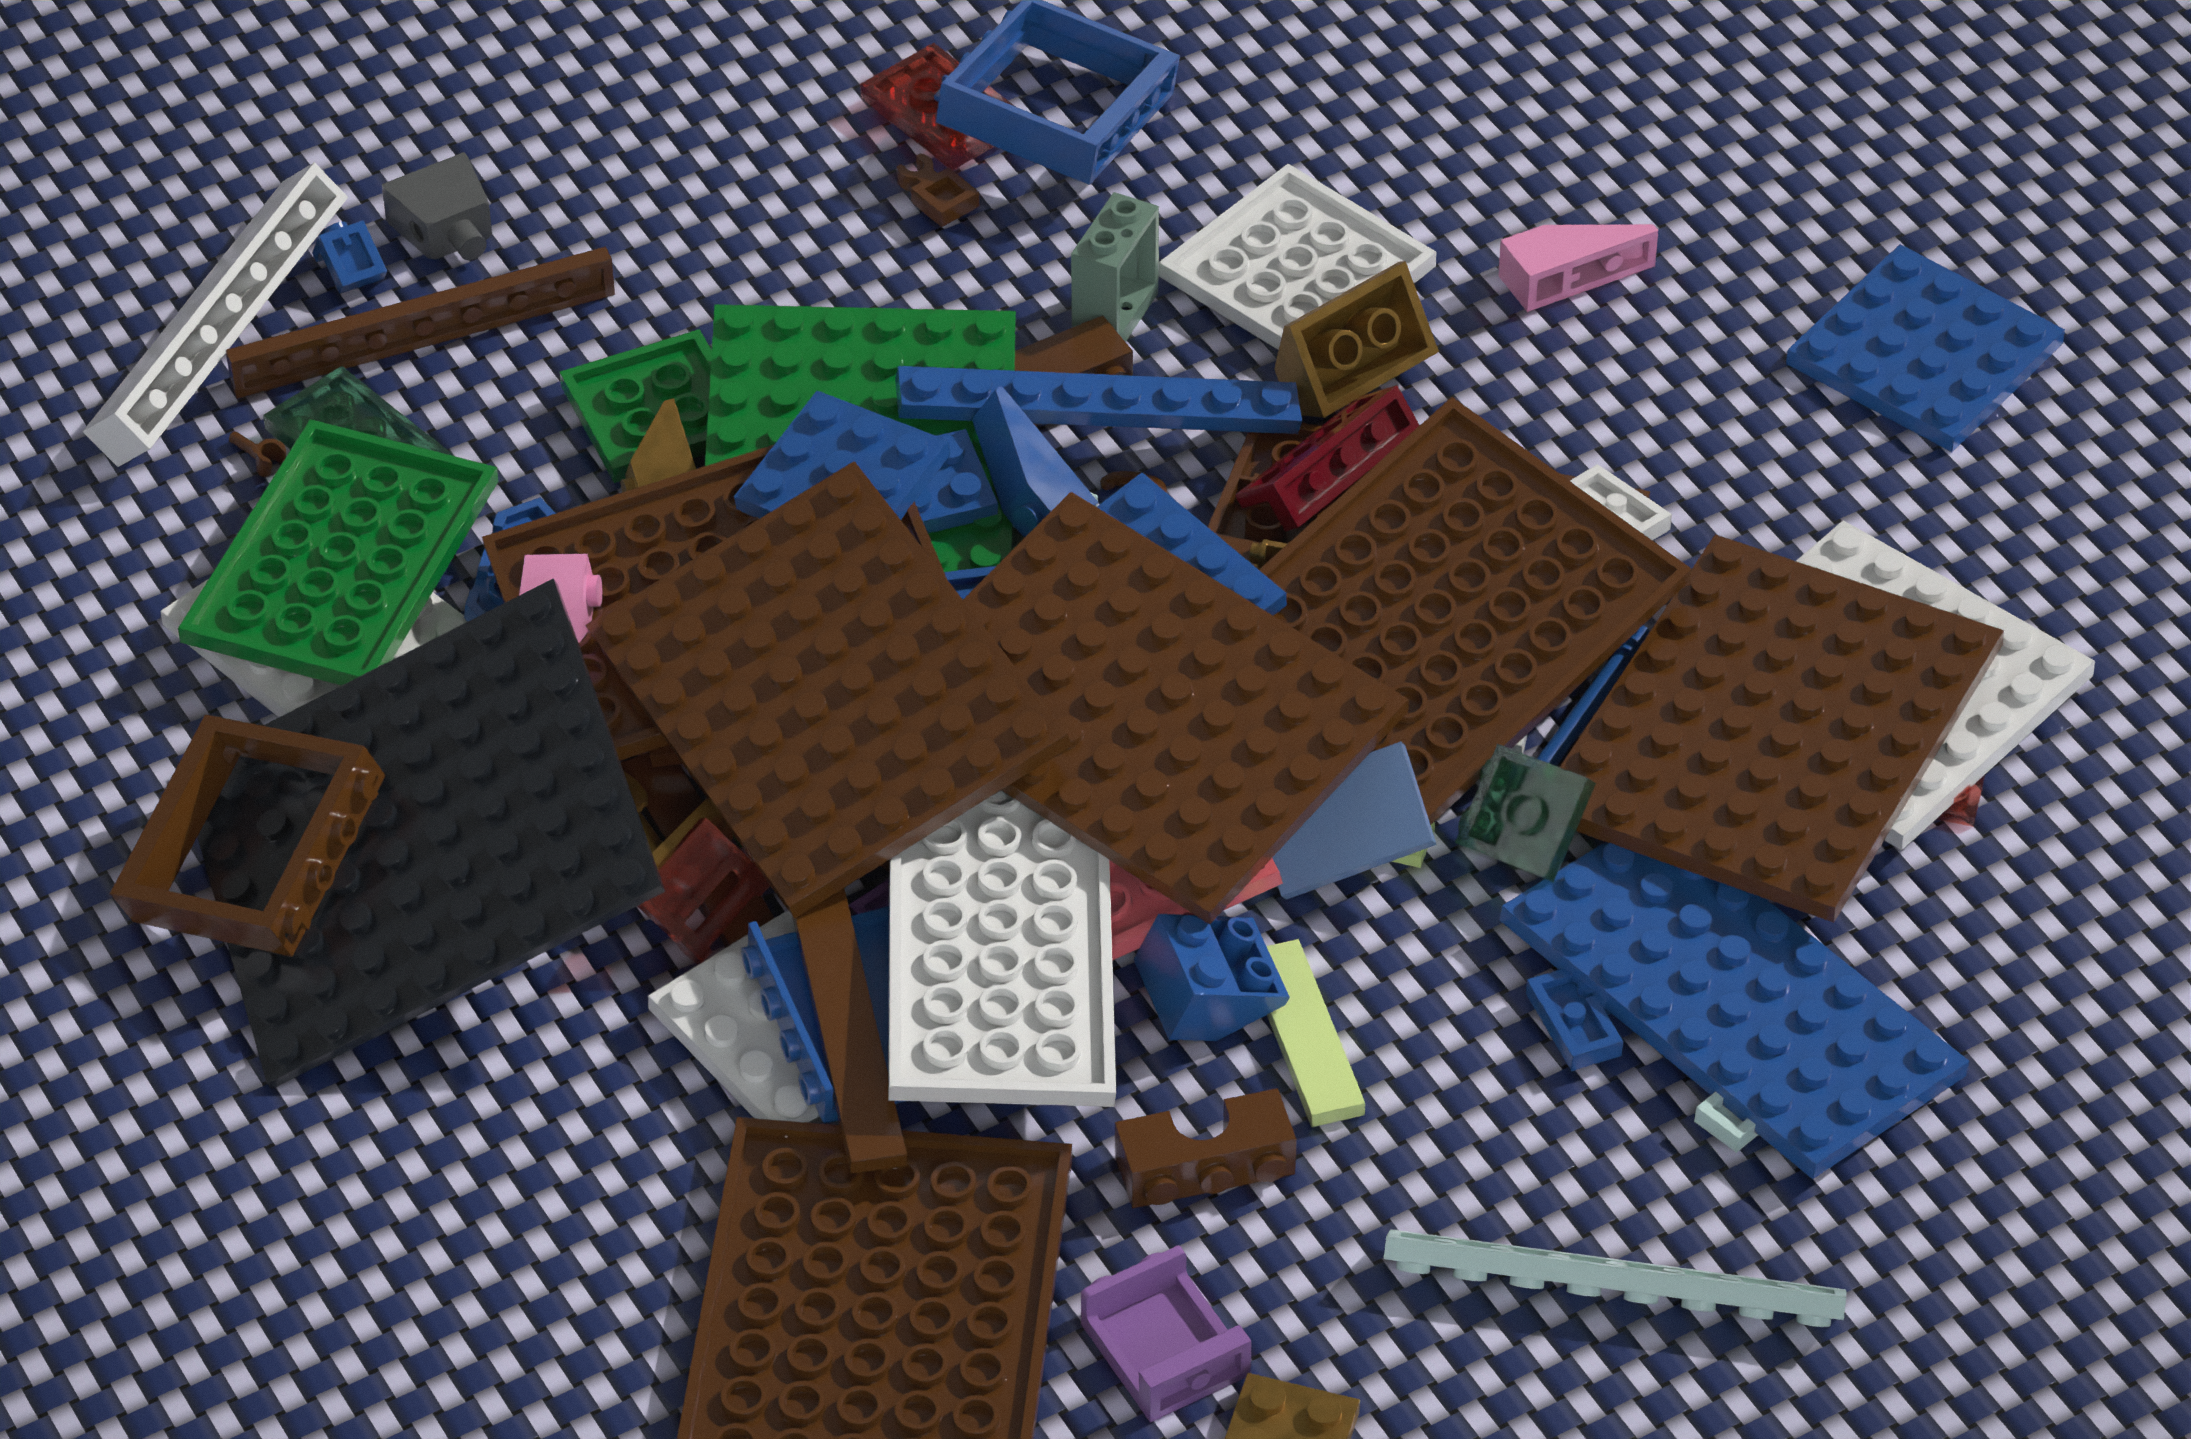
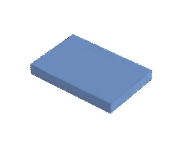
(1360, 826)

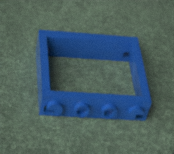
(1036, 23)

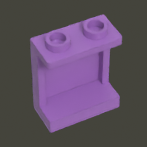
(1163, 1334)

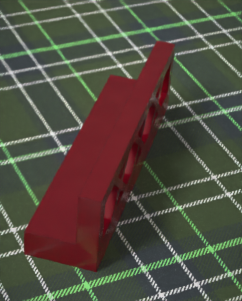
(1332, 457)

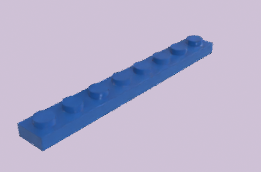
(1103, 399)

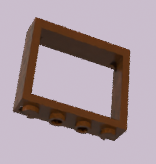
(186, 804)

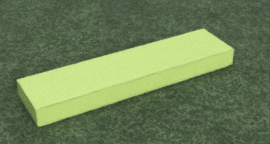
(1311, 1043)

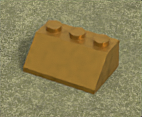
(1355, 342)

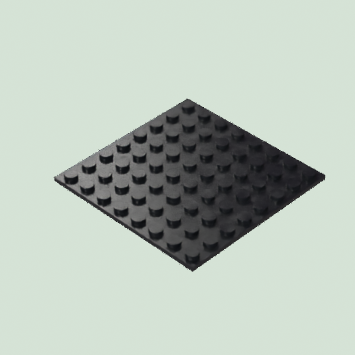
(480, 851)

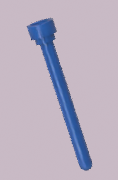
(1591, 699)

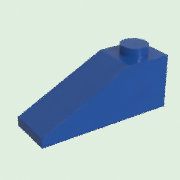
(1022, 463)

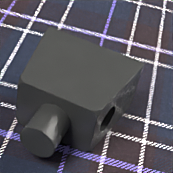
(440, 209)

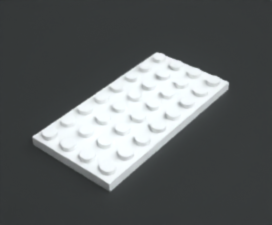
(1001, 964)

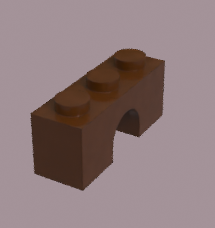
(1167, 1166)

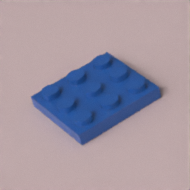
(831, 436)

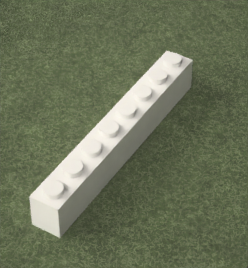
(215, 315)

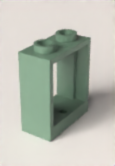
(1117, 265)

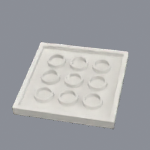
(1287, 254)
(724, 1026)

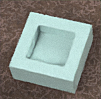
(1724, 1124)

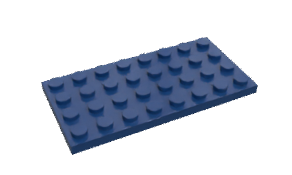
(1738, 1001)

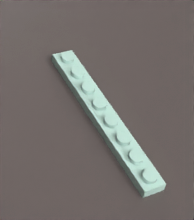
(1638, 1280)

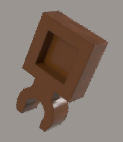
(939, 195)

